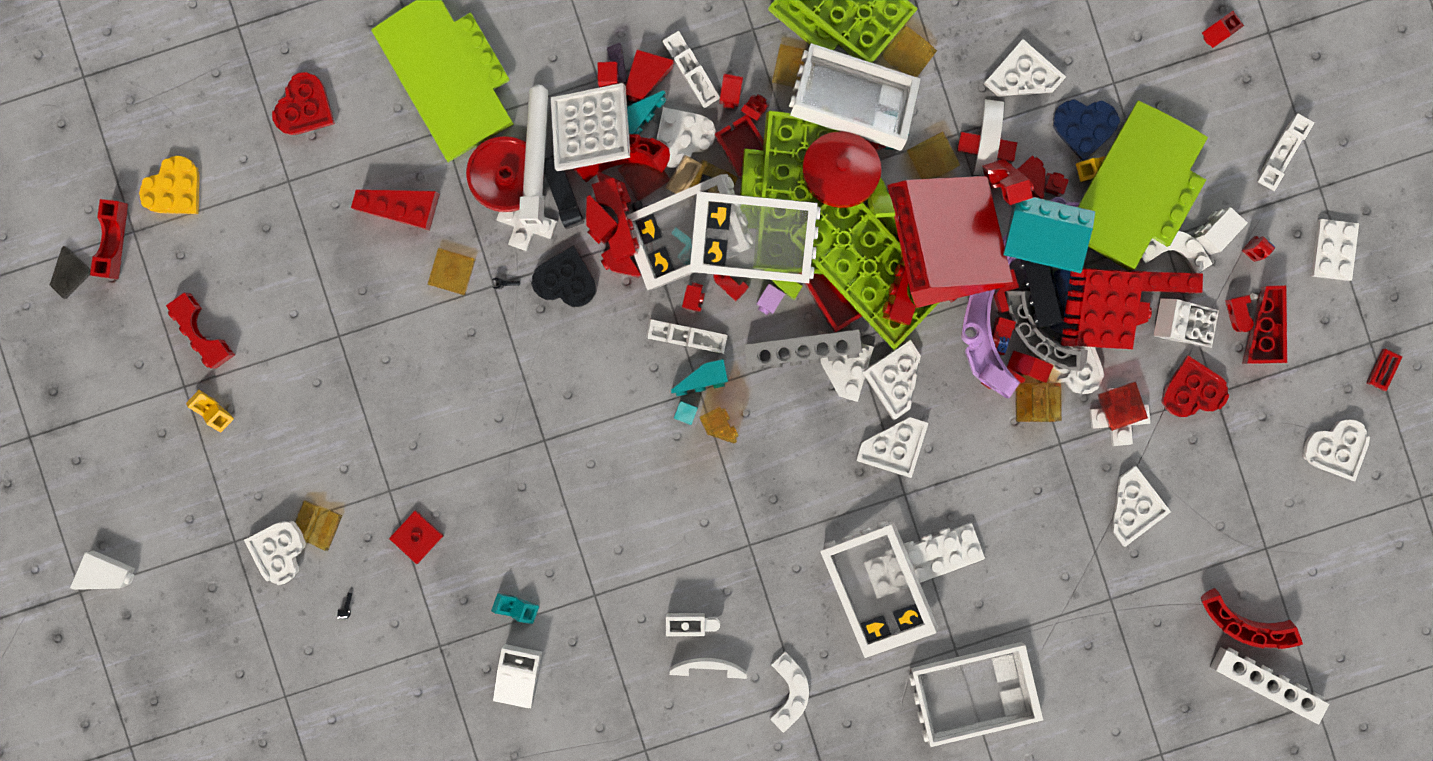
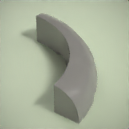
(1038, 338)

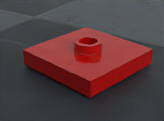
(416, 537)

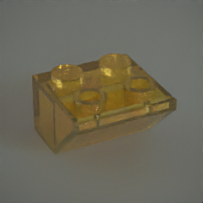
(1038, 402)
(716, 425)

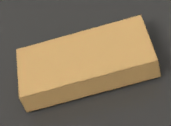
(683, 175)

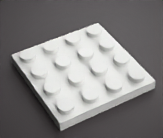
(590, 127)

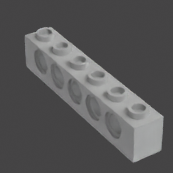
(754, 351)

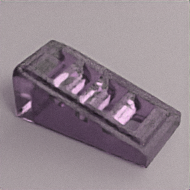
(616, 55)

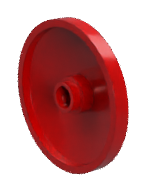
(841, 169)
(497, 173)

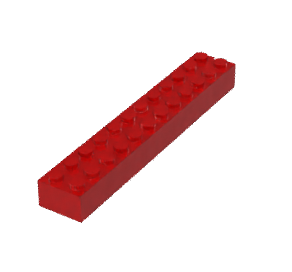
(830, 301)

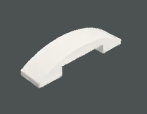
(990, 135)
(1283, 151)
(733, 670)

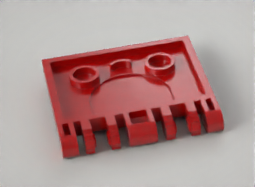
(1105, 310)

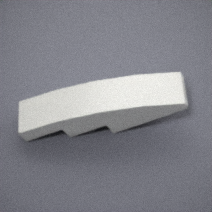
(691, 69)
(686, 336)

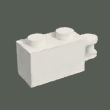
(690, 624)

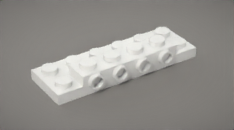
(944, 551)

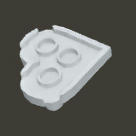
(684, 134)
(1080, 381)
(1339, 450)
(276, 551)

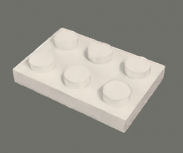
(1335, 249)

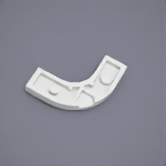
(1186, 246)
(798, 692)

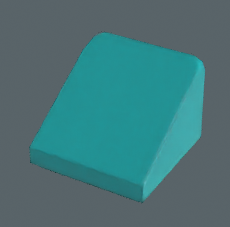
(685, 412)

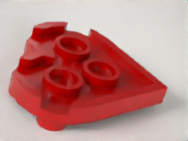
(303, 107)
(1194, 389)

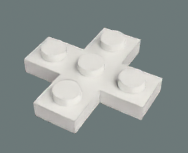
(523, 233)
(1120, 436)

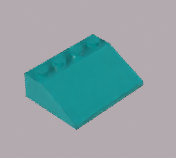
(1049, 233)

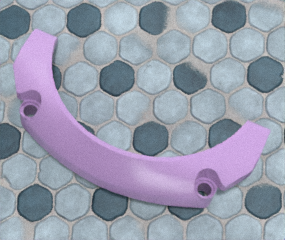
(981, 352)

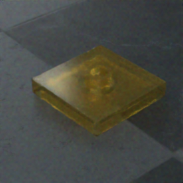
(787, 65)
(451, 271)

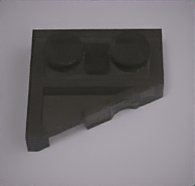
(68, 273)

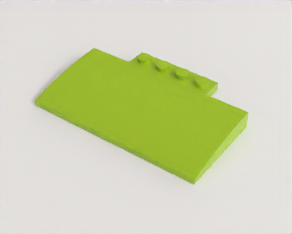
(855, 25)
(446, 74)
(778, 168)
(1143, 185)
(861, 261)

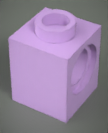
(770, 300)

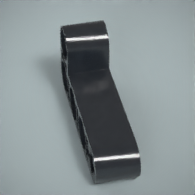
(563, 195)

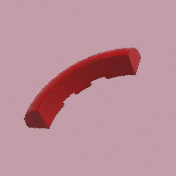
(642, 151)
(1253, 633)

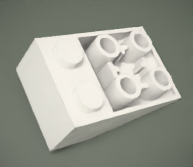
(1186, 322)
(517, 675)

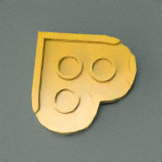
(173, 189)

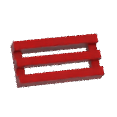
(1371, 381)

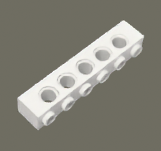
(1312, 710)

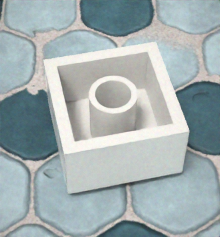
(1219, 230)

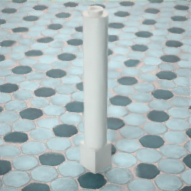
(531, 204)

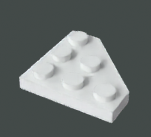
(1024, 73)
(846, 373)
(895, 378)
(895, 447)
(1135, 507)

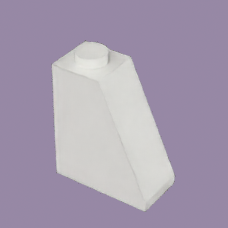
(102, 572)

